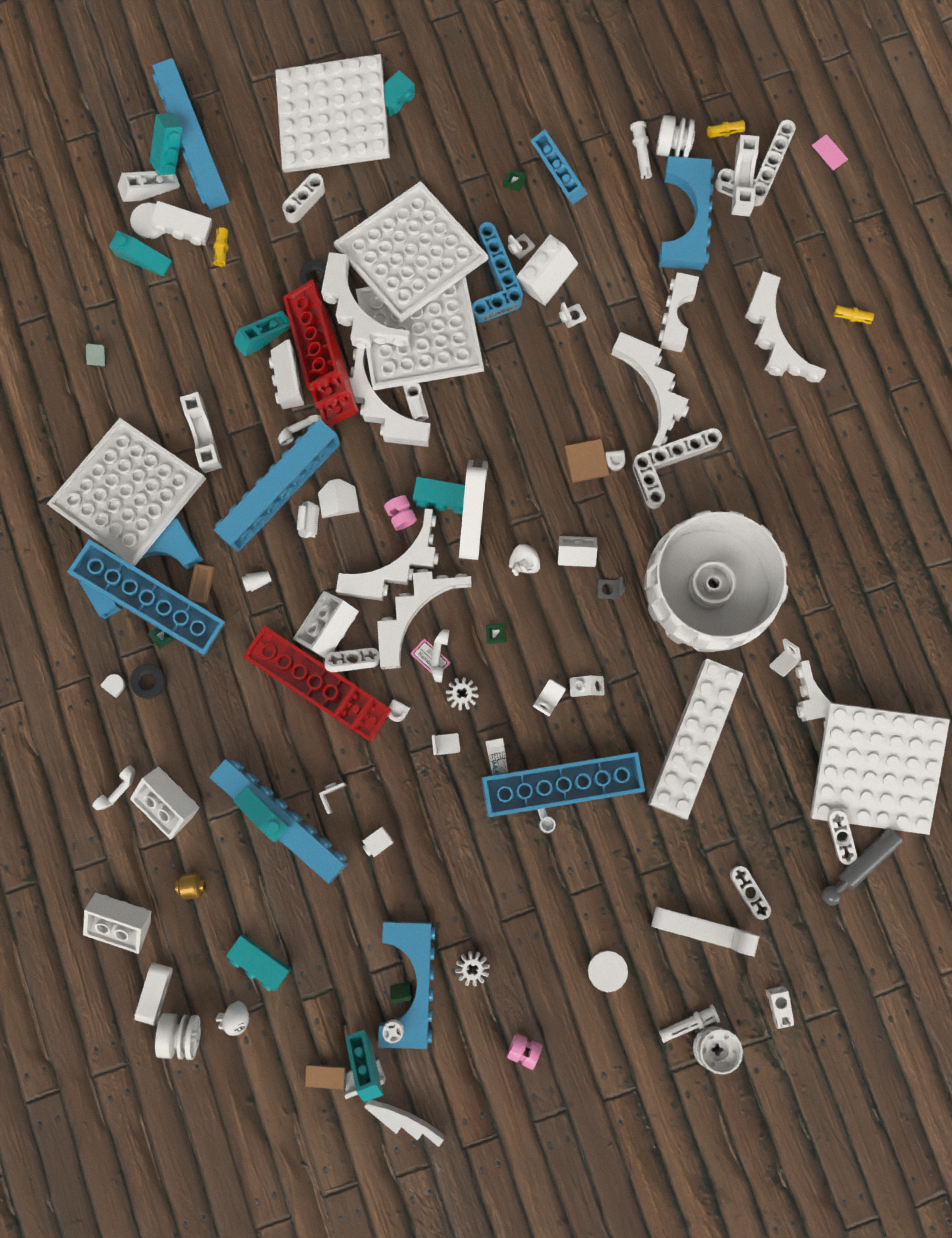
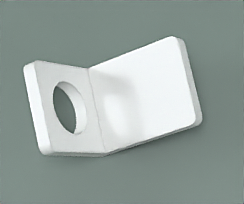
(516, 249)
(566, 317)
(786, 660)
(586, 686)
(549, 697)
(445, 744)
(329, 788)

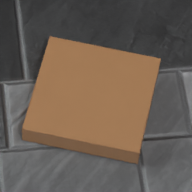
(586, 461)

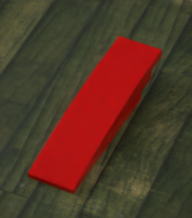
(320, 354)
(316, 684)

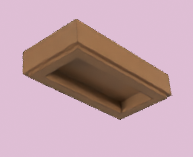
(201, 583)
(325, 1076)

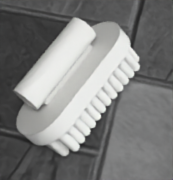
(307, 519)

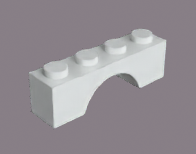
(743, 188)
(674, 332)
(202, 433)

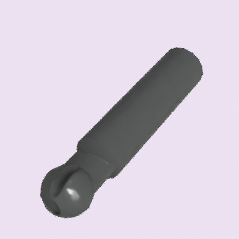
(863, 866)

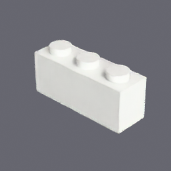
(181, 223)

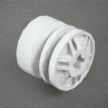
(675, 137)
(177, 1035)
(722, 1060)

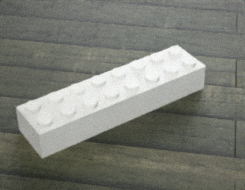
(695, 739)

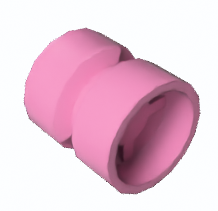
(401, 514)
(517, 1050)

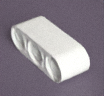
(304, 190)
(153, 993)

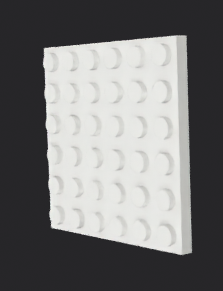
(332, 113)
(411, 251)
(440, 344)
(126, 492)
(880, 767)

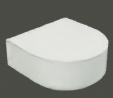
(615, 460)
(114, 685)
(399, 711)

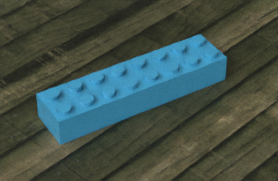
(192, 139)
(277, 485)
(146, 597)
(562, 784)
(300, 837)

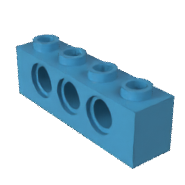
(559, 167)

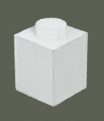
(377, 842)

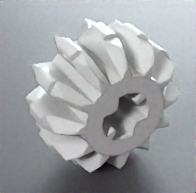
(462, 700)
(473, 961)

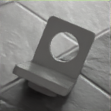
(617, 585)

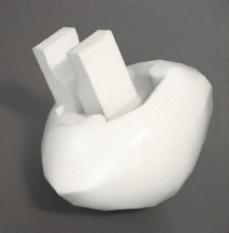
(524, 560)
(235, 1019)

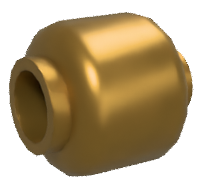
(190, 886)

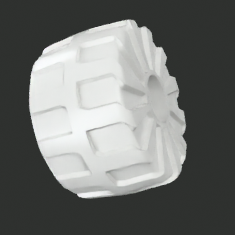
(740, 561)

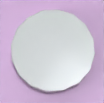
(141, 221)
(607, 971)

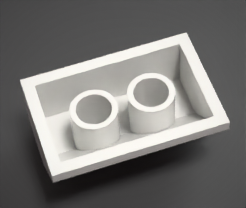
(547, 270)
(286, 376)
(326, 624)
(164, 802)
(116, 922)

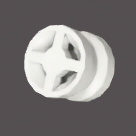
(390, 1034)

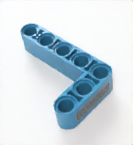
(501, 274)

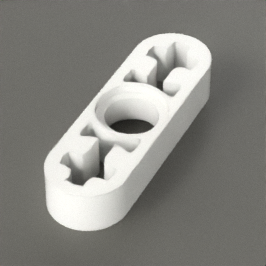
(346, 665)
(848, 842)
(753, 908)

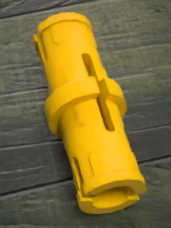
(725, 129)
(220, 246)
(854, 314)

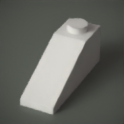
(143, 185)

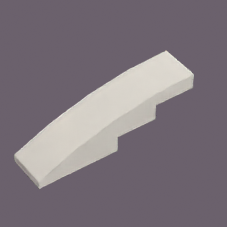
(397, 1118)

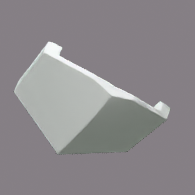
(338, 499)

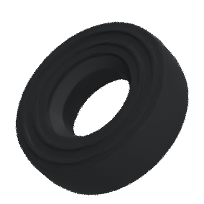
(308, 268)
(139, 672)

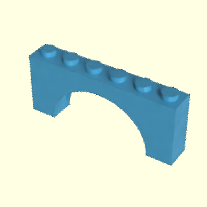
(694, 178)
(172, 542)
(415, 942)

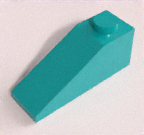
(139, 254)
(260, 333)
(262, 814)

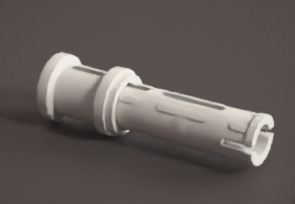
(640, 142)
(698, 1020)

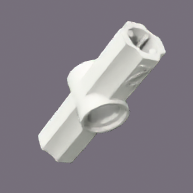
(416, 403)

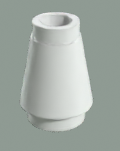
(255, 580)

